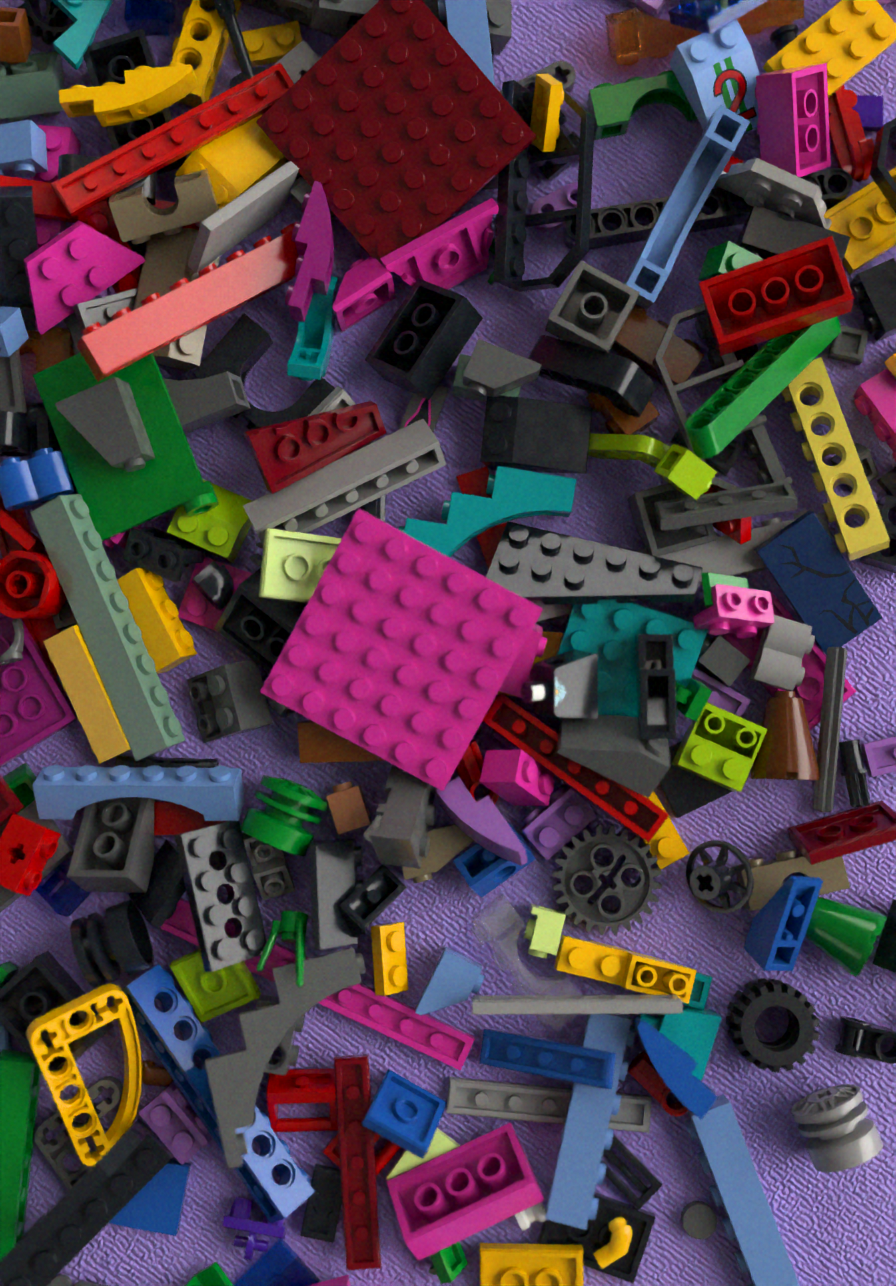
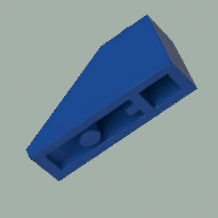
(782, 924)

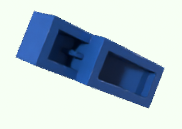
(675, 1069)

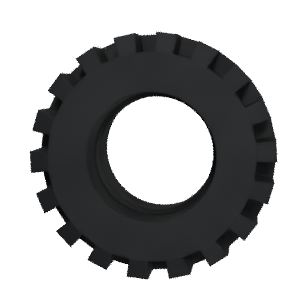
(792, 1044)

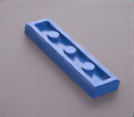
(548, 1058)

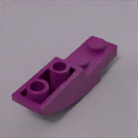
(315, 253)

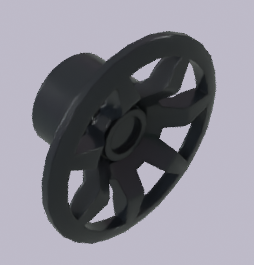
(715, 879)

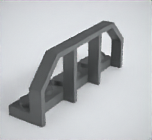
(758, 442)

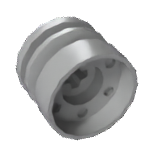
(837, 1128)

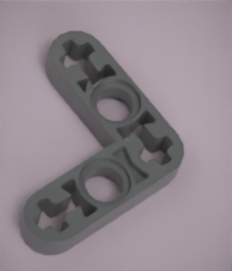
(56, 1150)

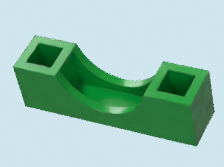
(616, 103)

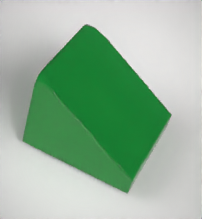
(21, 782)

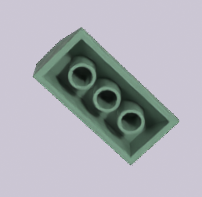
(31, 86)

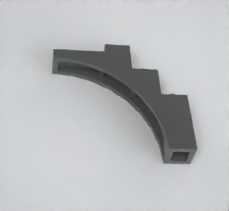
(195, 400)

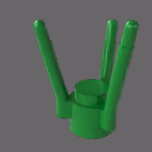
(293, 930)

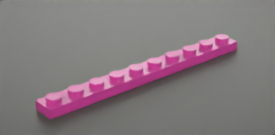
(356, 1001)

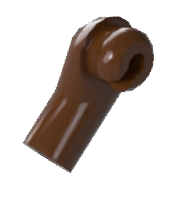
(155, 1075)

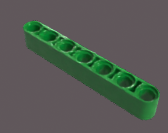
(756, 386)

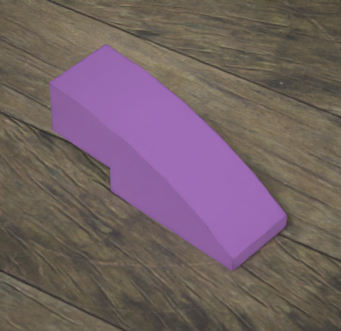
(481, 822)

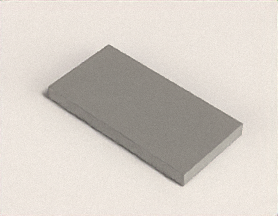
(242, 216)

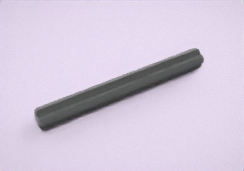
(830, 728)

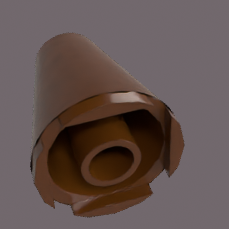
(787, 745)

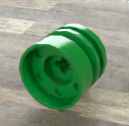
(284, 815)

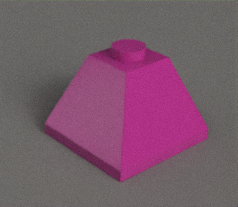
(362, 292)

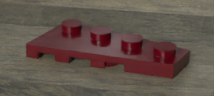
(307, 444)

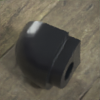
(215, 585)

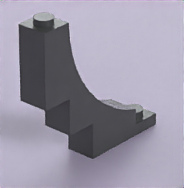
(237, 1074)

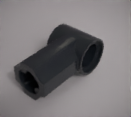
(40, 428)

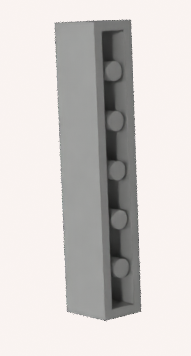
(349, 482)

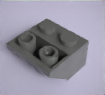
(229, 700)

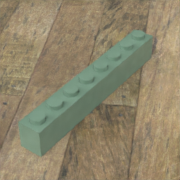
(107, 625)

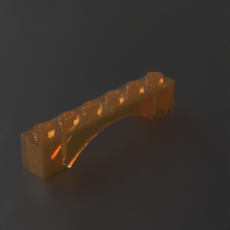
(639, 35)

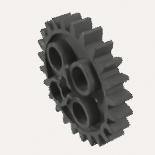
(632, 896)

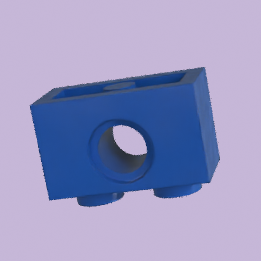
(487, 870)

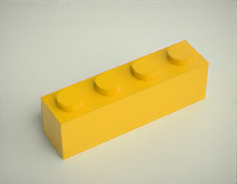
(87, 693)

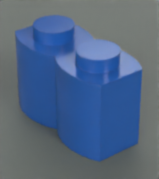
(34, 479)

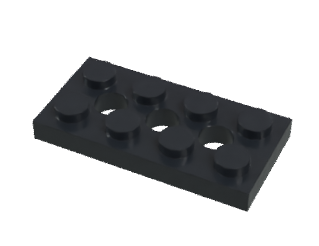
(202, 885)

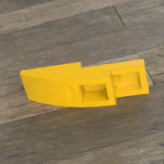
(142, 95)
(624, 968)

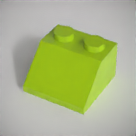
(218, 530)

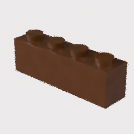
(641, 340)

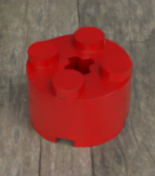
(29, 586)

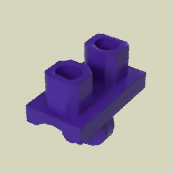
(240, 1220)

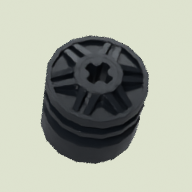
(112, 943)

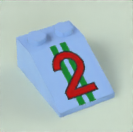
(718, 72)

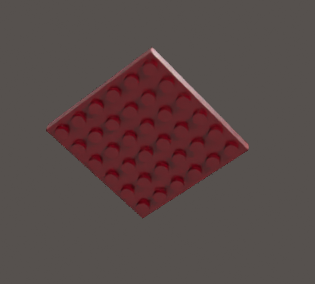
(396, 126)

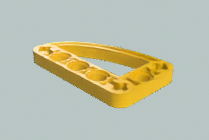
(63, 1033)

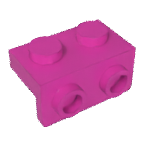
(736, 612)

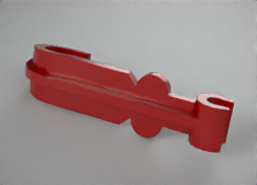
(847, 135)

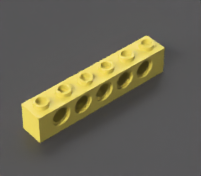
(872, 533)

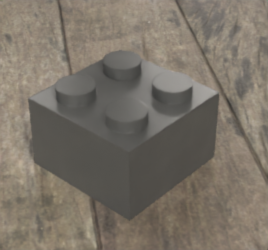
(591, 309)

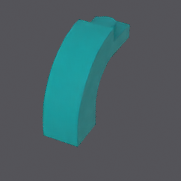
(315, 337)

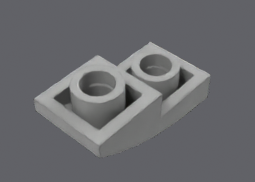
(269, 868)

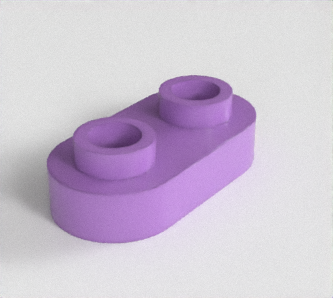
(556, 201)

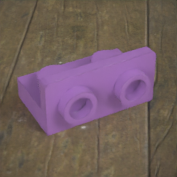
(558, 821)
(176, 1123)

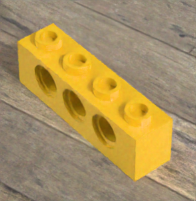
(206, 53)

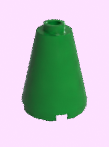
(844, 932)

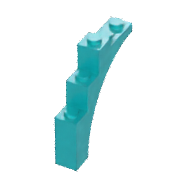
(514, 496)

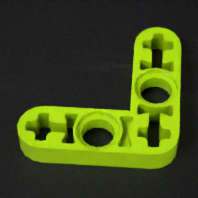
(627, 448)

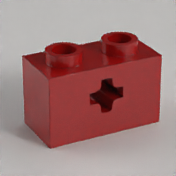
(38, 844)

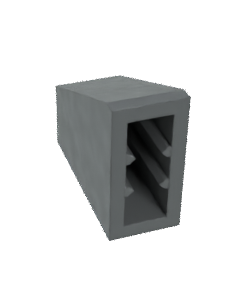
(110, 423)

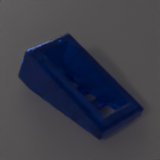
(67, 897)

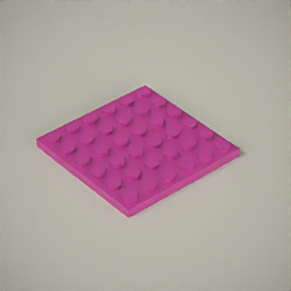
(401, 649)

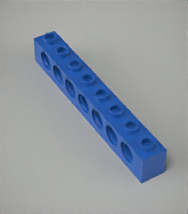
(157, 1027)

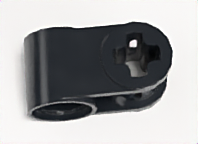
(863, 1040)

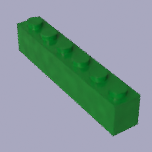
(18, 1113)

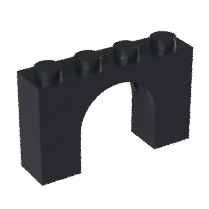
(238, 354)

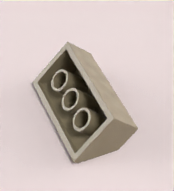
(164, 265)

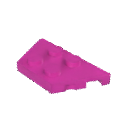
(449, 251)
(74, 271)

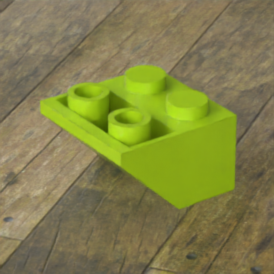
(720, 747)

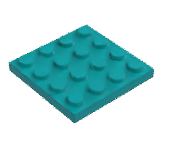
(611, 631)

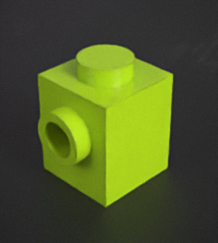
(685, 471)

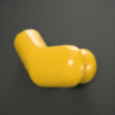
(618, 1244)

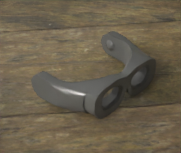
(15, 651)

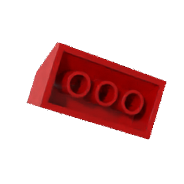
(776, 296)

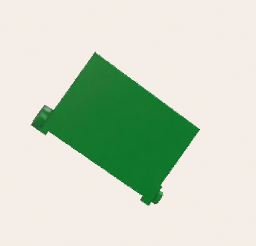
(118, 497)

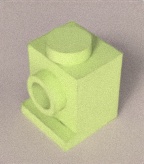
(544, 931)

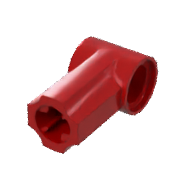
(470, 770)
(646, 1074)

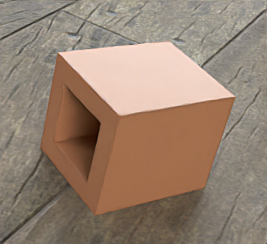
(348, 807)

